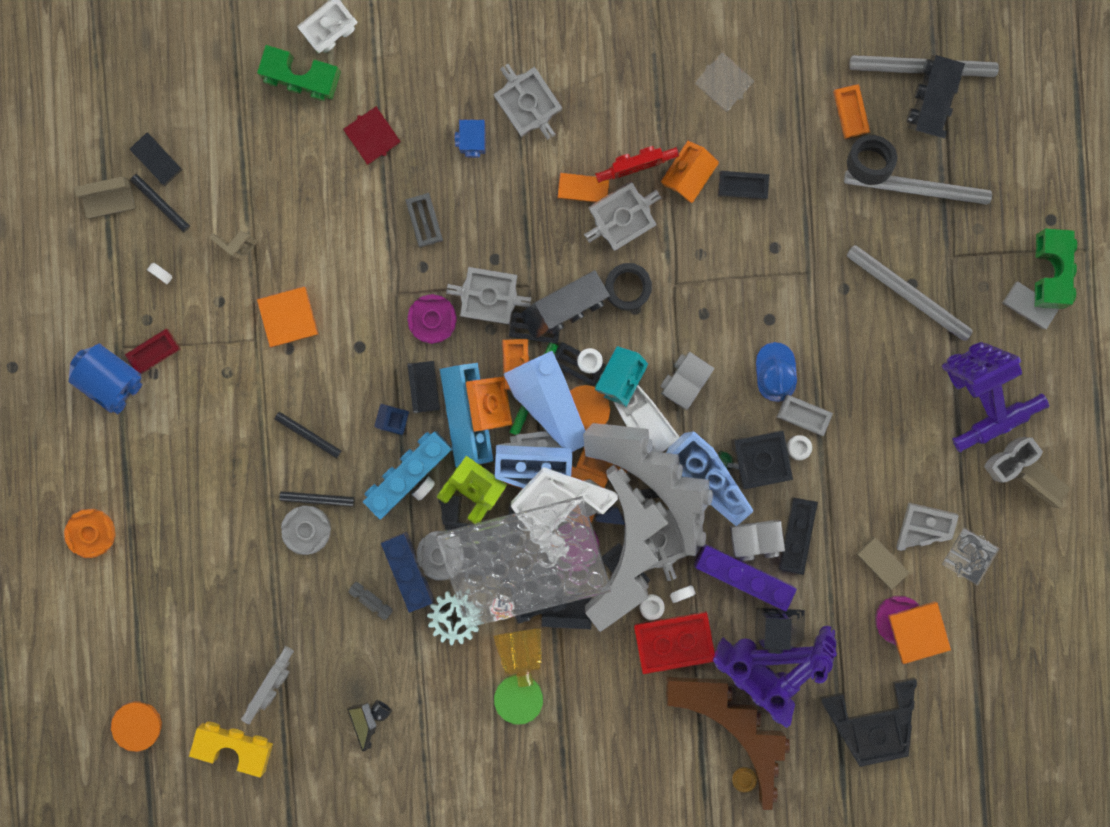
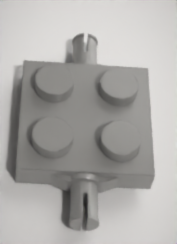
(527, 101)
(622, 216)
(488, 295)
(670, 546)
(273, 680)

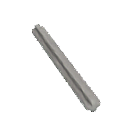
(915, 65)
(928, 188)
(909, 293)

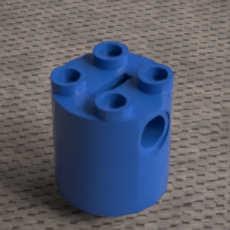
(104, 377)

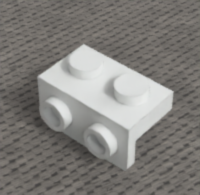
(327, 25)

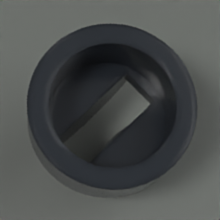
(380, 711)

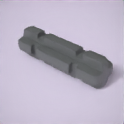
(370, 601)

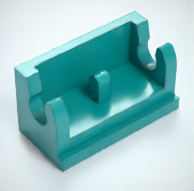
(621, 375)

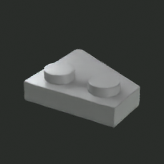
(925, 525)

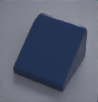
(391, 419)
(612, 515)

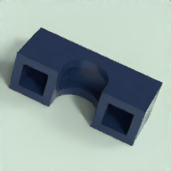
(407, 574)

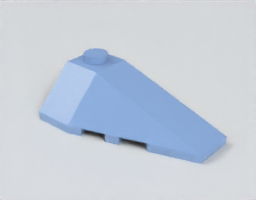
(545, 394)
(702, 462)

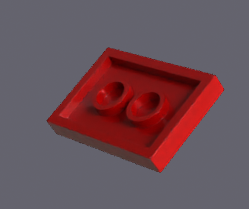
(674, 642)

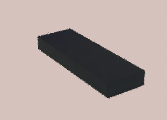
(798, 535)

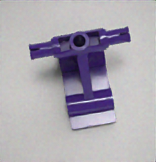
(983, 373)
(771, 690)

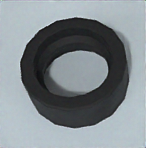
(875, 144)
(641, 273)

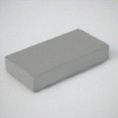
(1022, 301)
(804, 415)

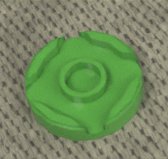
(517, 703)

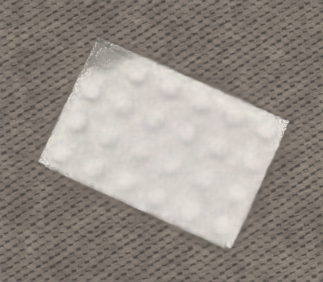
(524, 562)

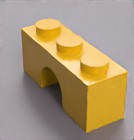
(252, 751)

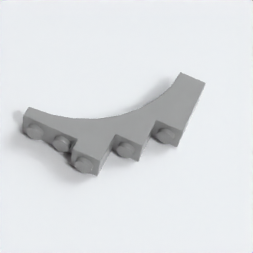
(661, 471)
(636, 555)

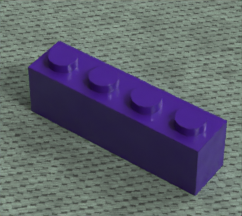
(745, 577)

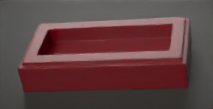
(153, 351)

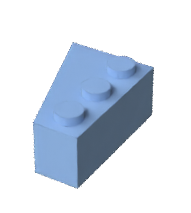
(521, 463)

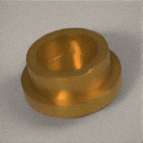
(744, 779)

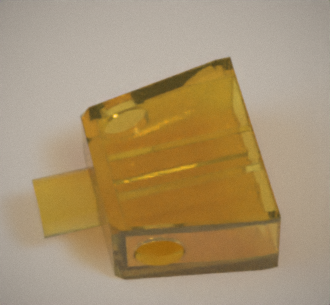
(520, 653)

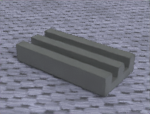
(418, 199)

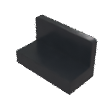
(423, 386)
(571, 617)

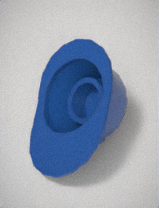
(776, 371)

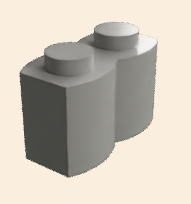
(686, 380)
(1017, 454)
(757, 539)

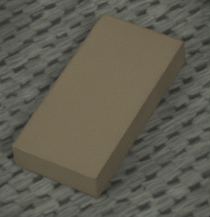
(883, 563)

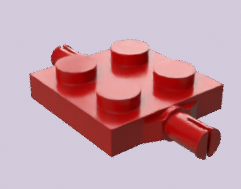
(628, 165)

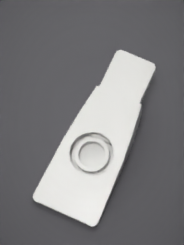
(643, 413)

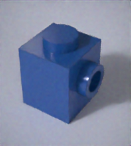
(471, 138)

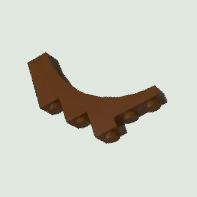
(763, 746)

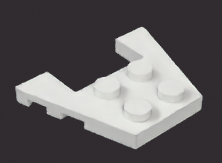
(553, 487)

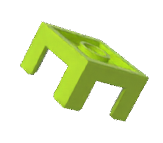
(475, 484)

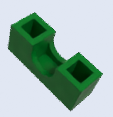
(319, 80)
(1059, 249)

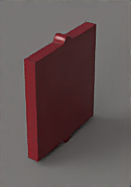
(371, 135)

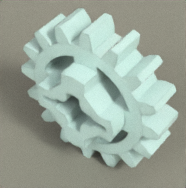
(442, 616)

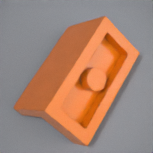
(690, 171)

